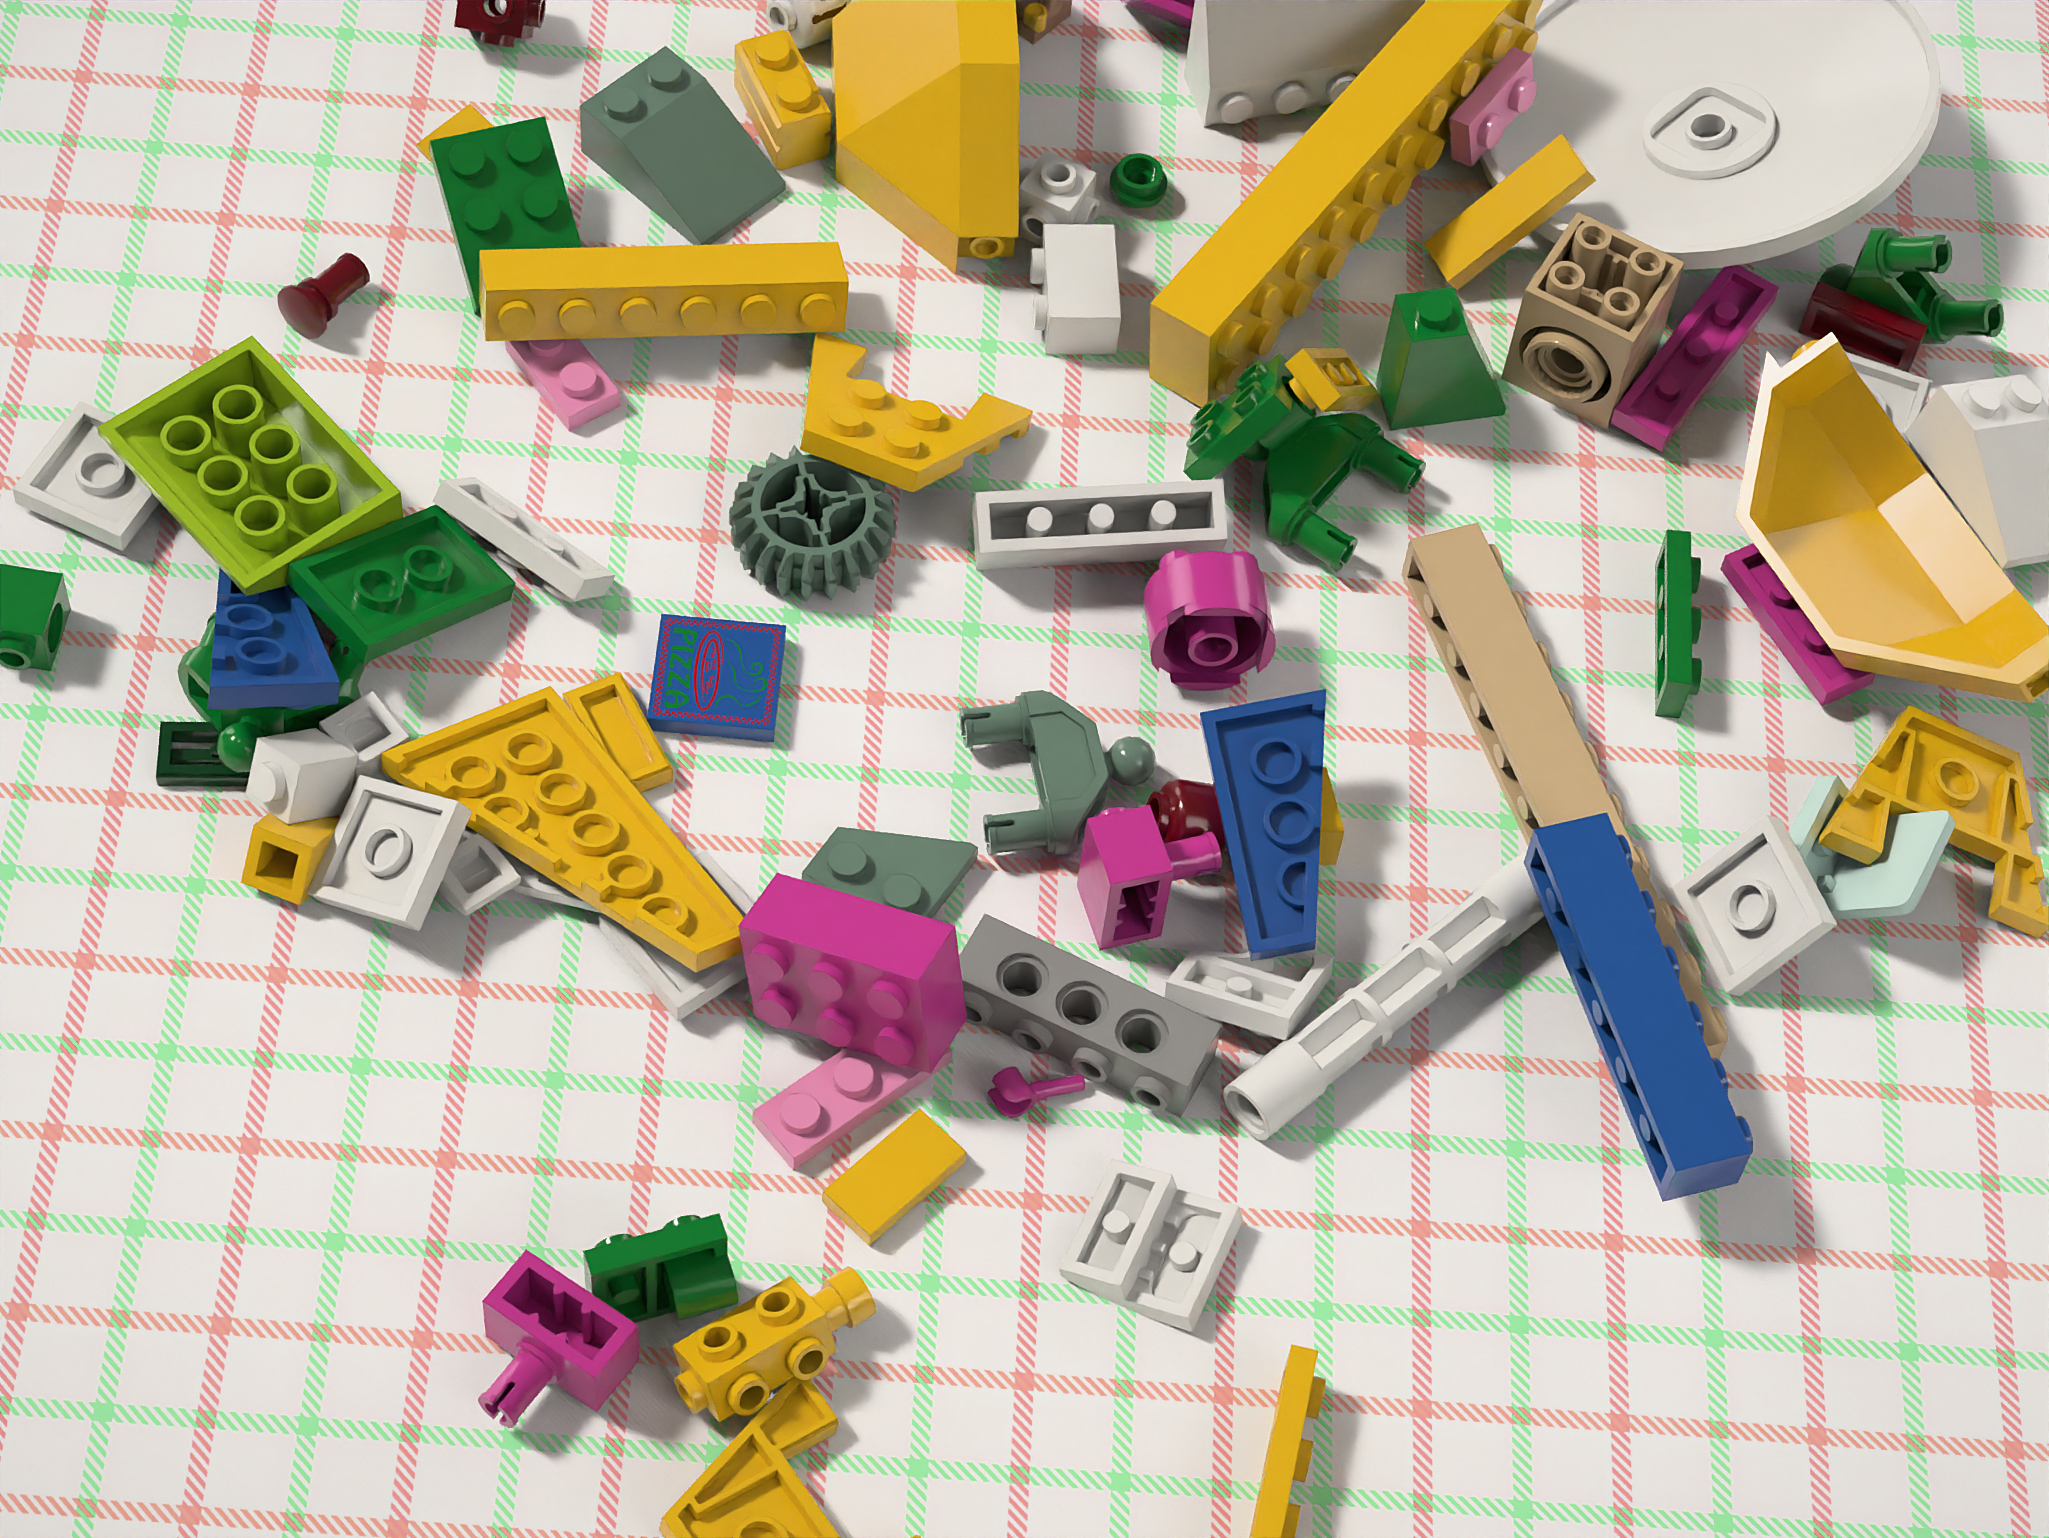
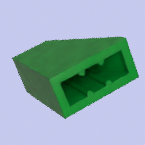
(1434, 364)

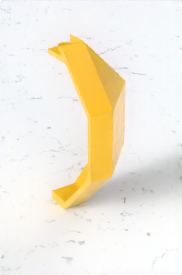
(931, 120)
(1875, 540)

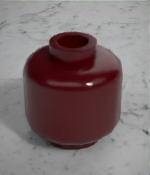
(1186, 811)

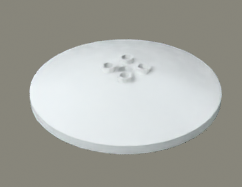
(1810, 101)

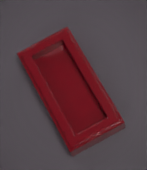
(1863, 327)

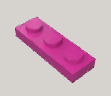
(1790, 627)

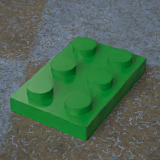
(502, 193)
(400, 583)

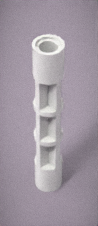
(1371, 1012)

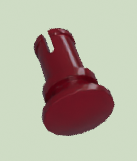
(317, 299)

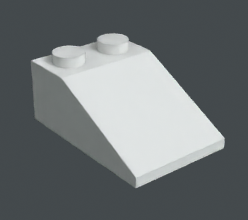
(1993, 461)

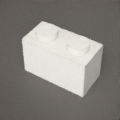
(1078, 289)

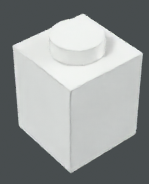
(301, 775)

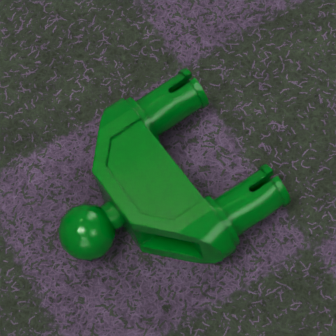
(1897, 277)
(1313, 466)
(242, 726)

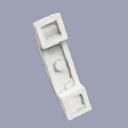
(477, 866)

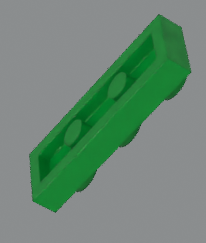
(1676, 624)

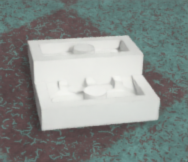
(1151, 1244)

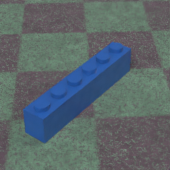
(1638, 1007)

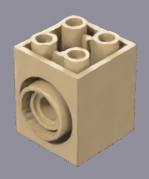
(1591, 319)

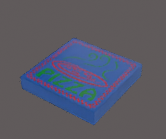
(717, 677)

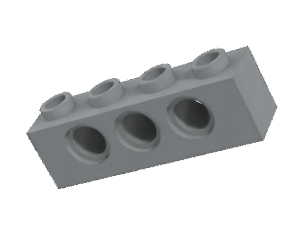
(1120, 1013)

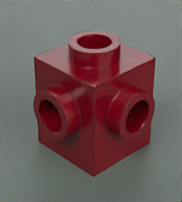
(499, 26)

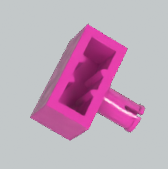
(1130, 873)
(556, 1338)

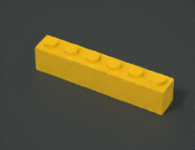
(662, 291)

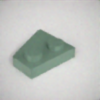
(892, 868)

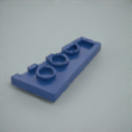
(267, 652)
(1269, 801)

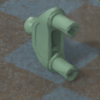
(1066, 769)

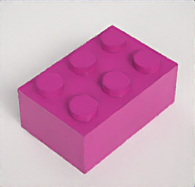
(853, 972)

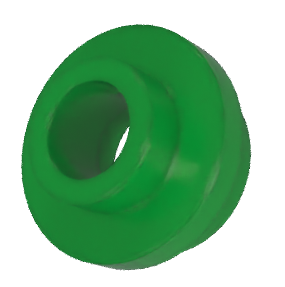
(1138, 181)

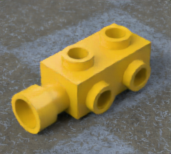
(767, 1343)

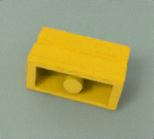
(782, 99)

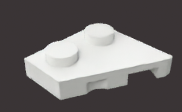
(1248, 992)

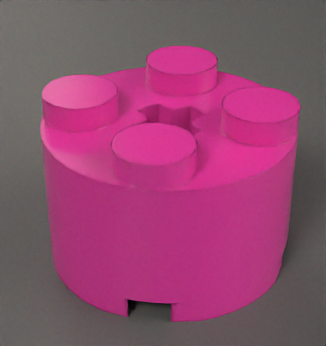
(1208, 618)

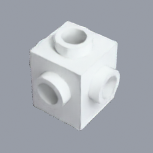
(1055, 193)

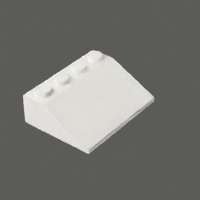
(1283, 53)

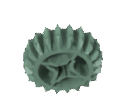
(779, 516)

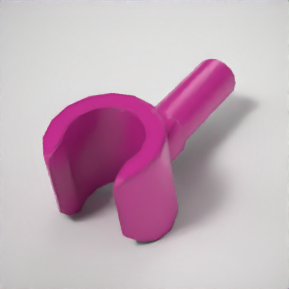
(1015, 1096)

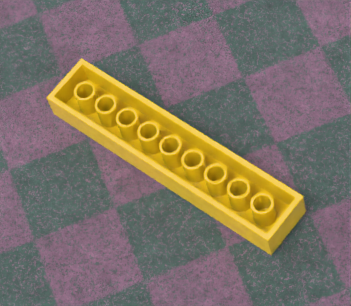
(1327, 194)

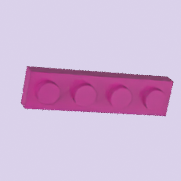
(1694, 356)

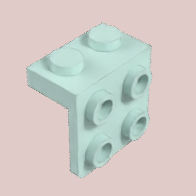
(1893, 880)

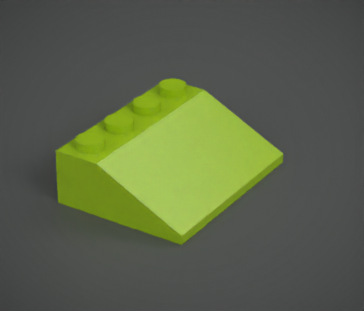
(251, 466)

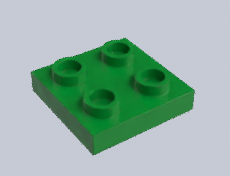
(1259, 411)
(664, 1271)

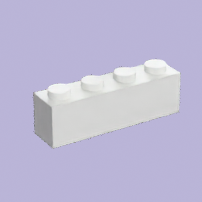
(1097, 523)

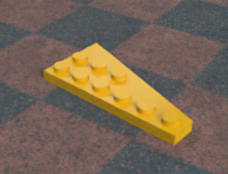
(575, 817)

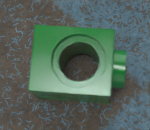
(31, 617)

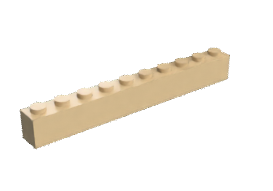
(1521, 714)

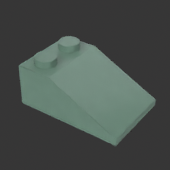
(678, 148)

